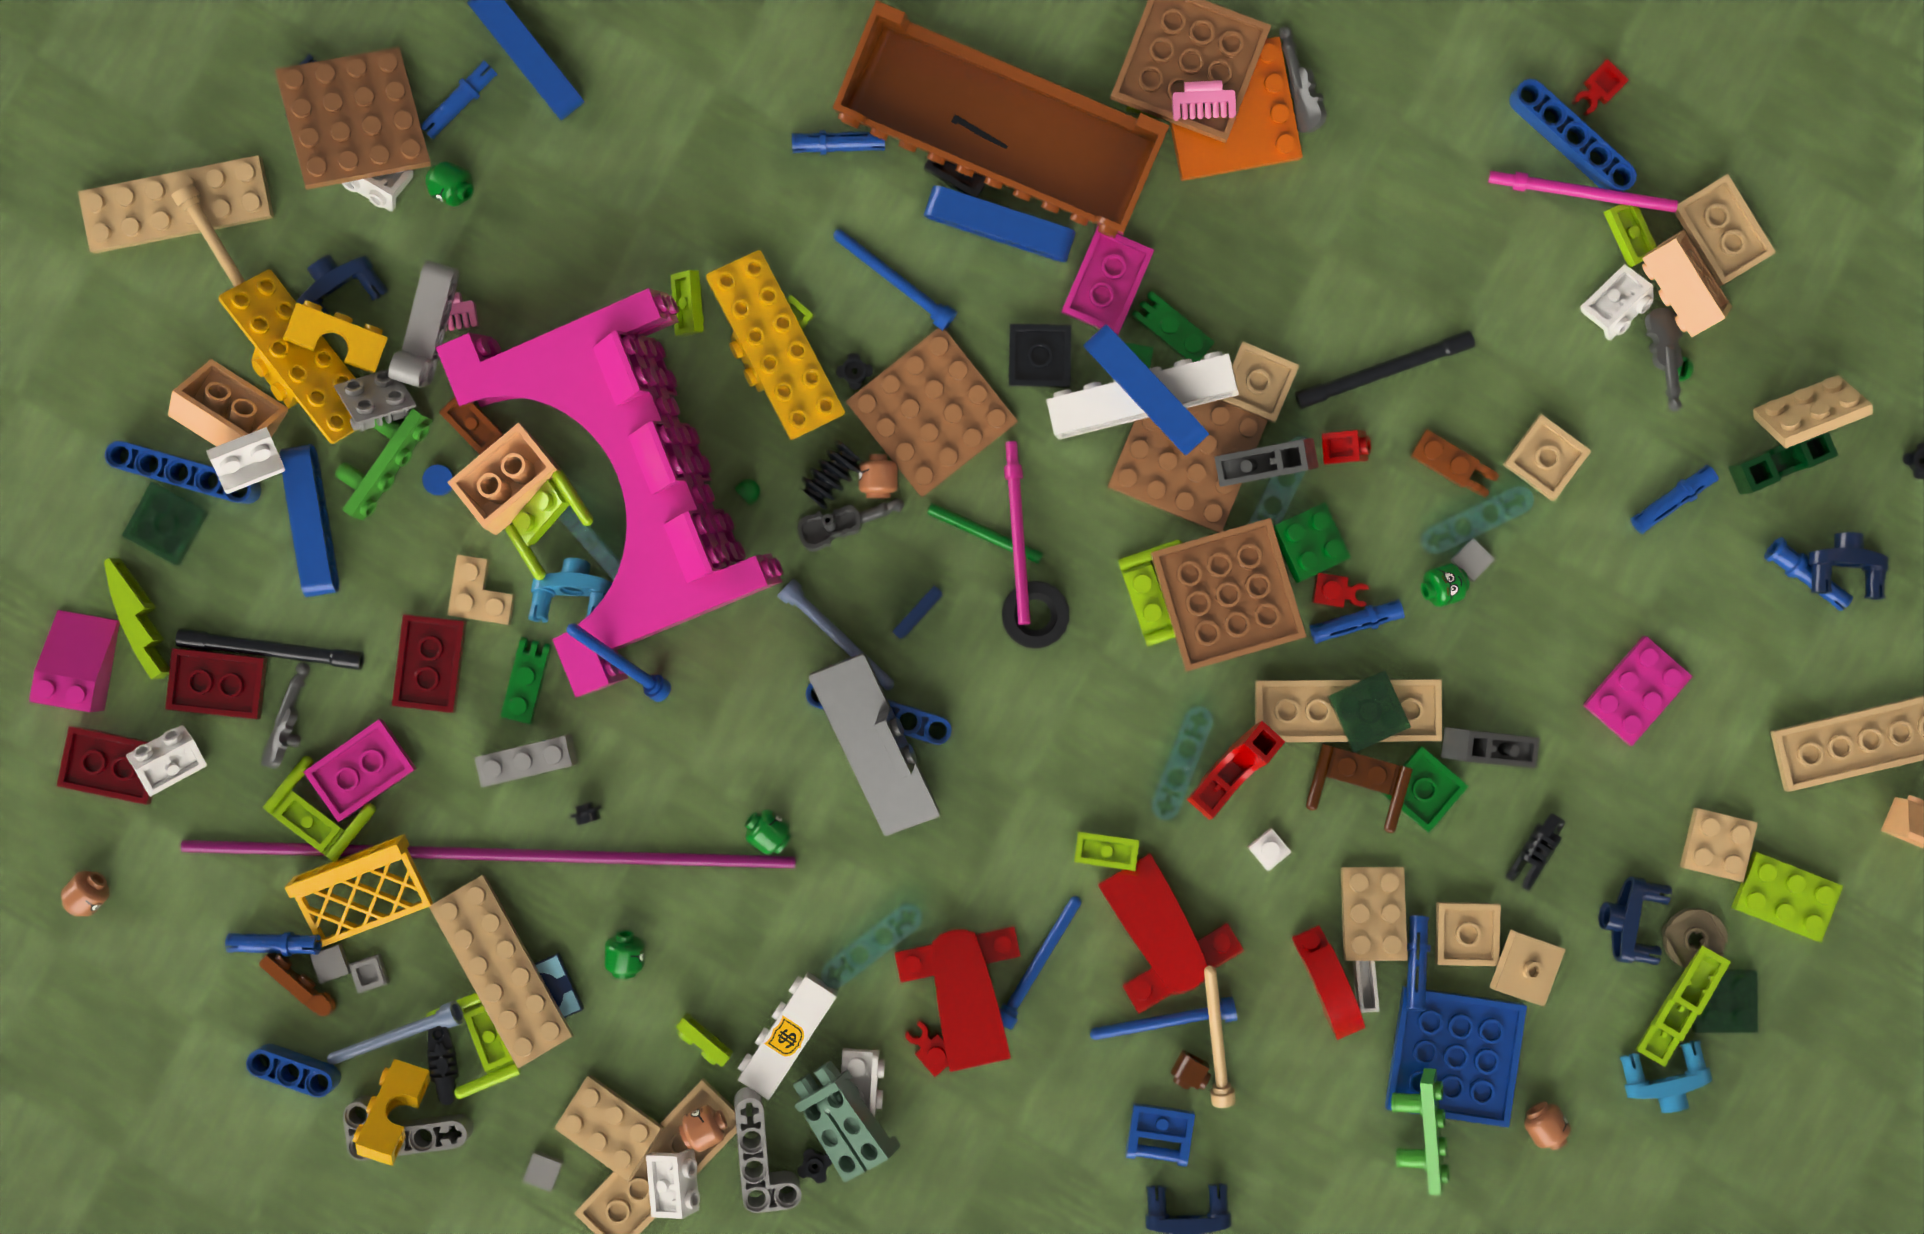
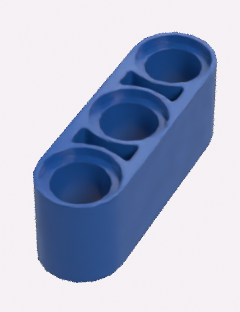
(279, 1072)

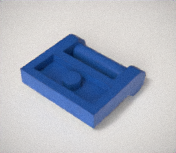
(1163, 1125)

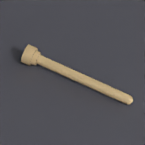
(188, 199)
(1222, 1092)

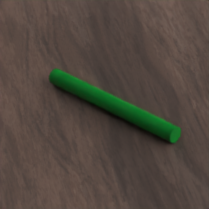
(980, 531)

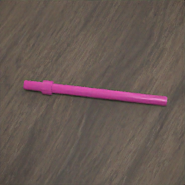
(1521, 181)
(1013, 473)

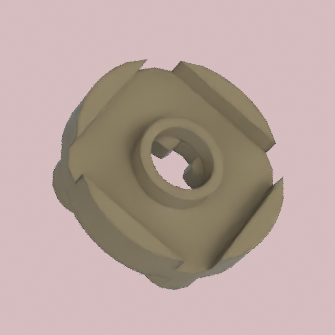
(1690, 920)

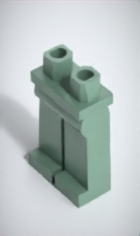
(843, 1122)

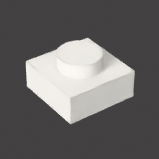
(1269, 849)

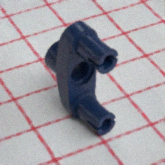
(331, 277)
(1849, 553)
(1624, 920)
(1215, 1220)

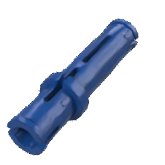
(458, 99)
(832, 142)
(1684, 491)
(1370, 617)
(1419, 926)
(272, 943)

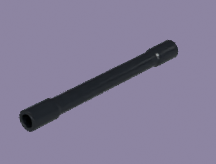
(1322, 391)
(204, 640)

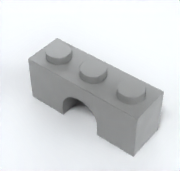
(526, 760)

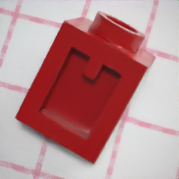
(1346, 447)

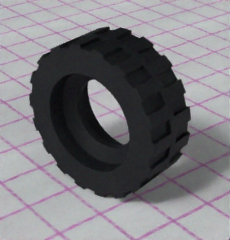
(1052, 631)

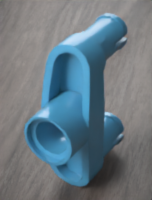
(571, 581)
(1669, 1090)

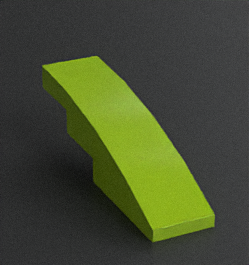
(132, 610)
(1683, 1005)

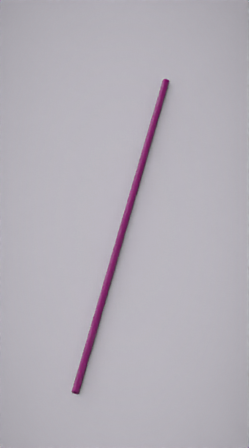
(501, 854)

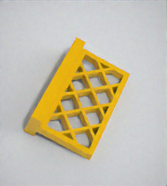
(352, 866)

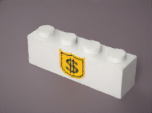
(787, 1036)

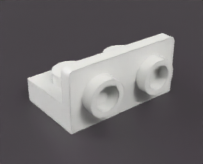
(381, 189)
(1619, 301)
(246, 460)
(166, 760)
(866, 1070)
(673, 1184)

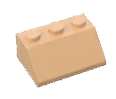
(1686, 284)
(223, 405)
(504, 478)
(1906, 820)

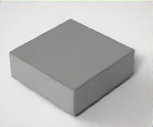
(1472, 559)
(330, 963)
(369, 973)
(543, 1171)

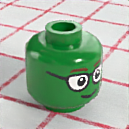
(449, 183)
(1445, 585)
(767, 831)
(624, 955)

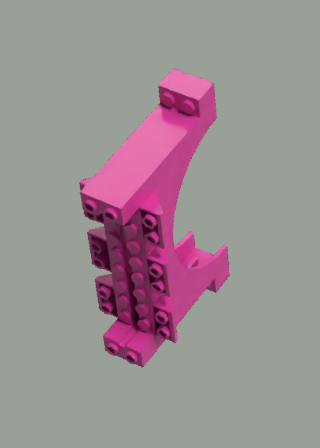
(617, 386)

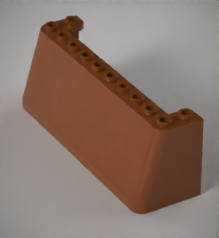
(1058, 141)

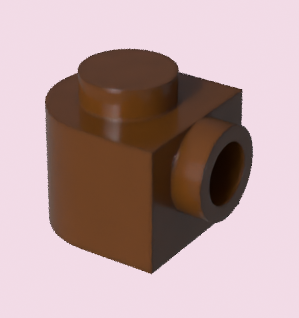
(1190, 1071)

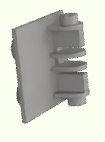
(375, 398)

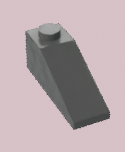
(1266, 462)
(1490, 747)

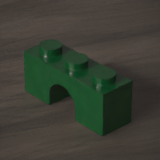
(1777, 462)

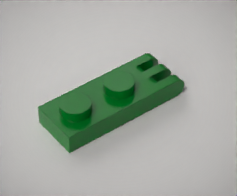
(1173, 328)
(525, 681)

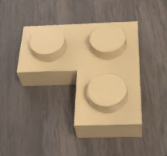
(471, 599)

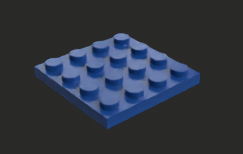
(1471, 1046)

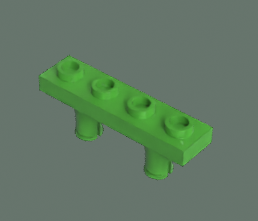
(381, 475)
(1433, 1120)

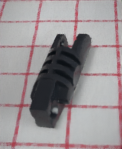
(1537, 851)
(442, 1063)

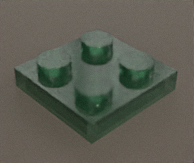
(165, 523)
(1369, 711)
(1732, 1005)

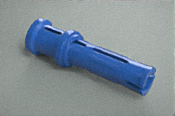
(1798, 566)

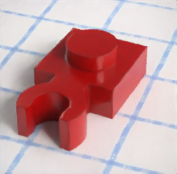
(1601, 85)
(1333, 591)
(931, 1049)

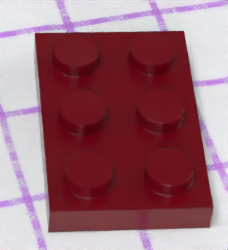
(429, 663)
(216, 683)
(99, 765)

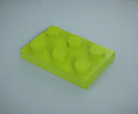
(1787, 896)

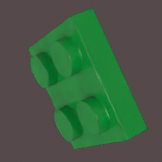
(1311, 542)
(1430, 789)

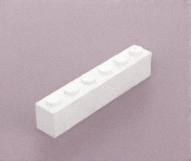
(1110, 405)

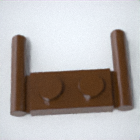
(1363, 772)

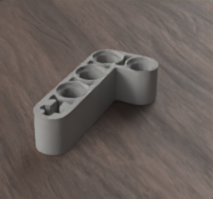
(426, 326)
(413, 1142)
(756, 1149)

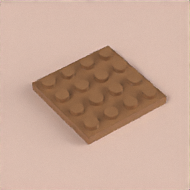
(1189, 44)
(352, 118)
(931, 411)
(1187, 485)
(1228, 594)

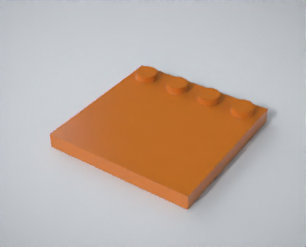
(1262, 130)

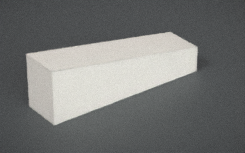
(1366, 986)

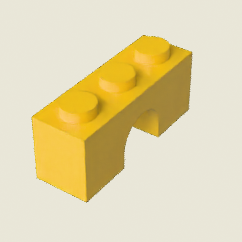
(363, 344)
(400, 1086)

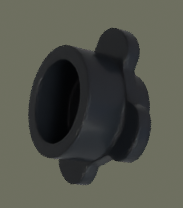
(845, 371)
(1912, 460)
(586, 813)
(811, 1157)

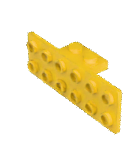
(773, 345)
(294, 373)

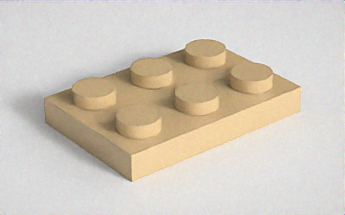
(1724, 230)
(1812, 411)
(1374, 914)
(609, 1128)

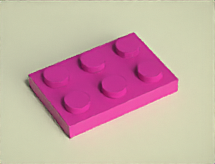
(1107, 281)
(1637, 690)
(360, 770)

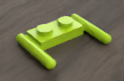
(541, 513)
(1146, 595)
(309, 821)
(489, 1045)

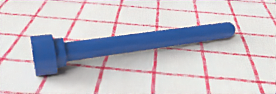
(940, 313)
(654, 686)
(1227, 1008)
(1009, 1009)

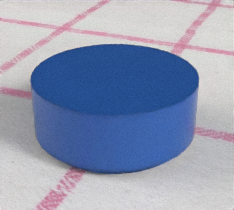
(436, 479)

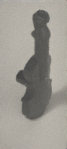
(1308, 104)
(1666, 350)
(820, 530)
(284, 722)

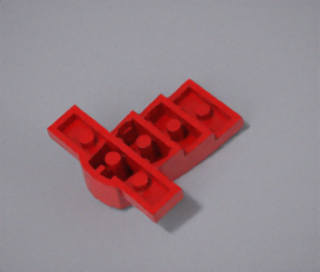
(1163, 935)
(965, 991)

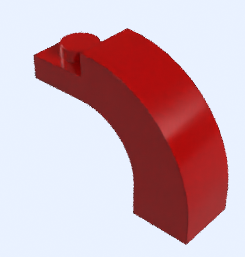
(1237, 764)
(1330, 982)

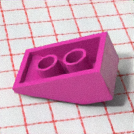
(76, 662)

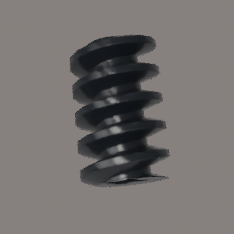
(831, 474)

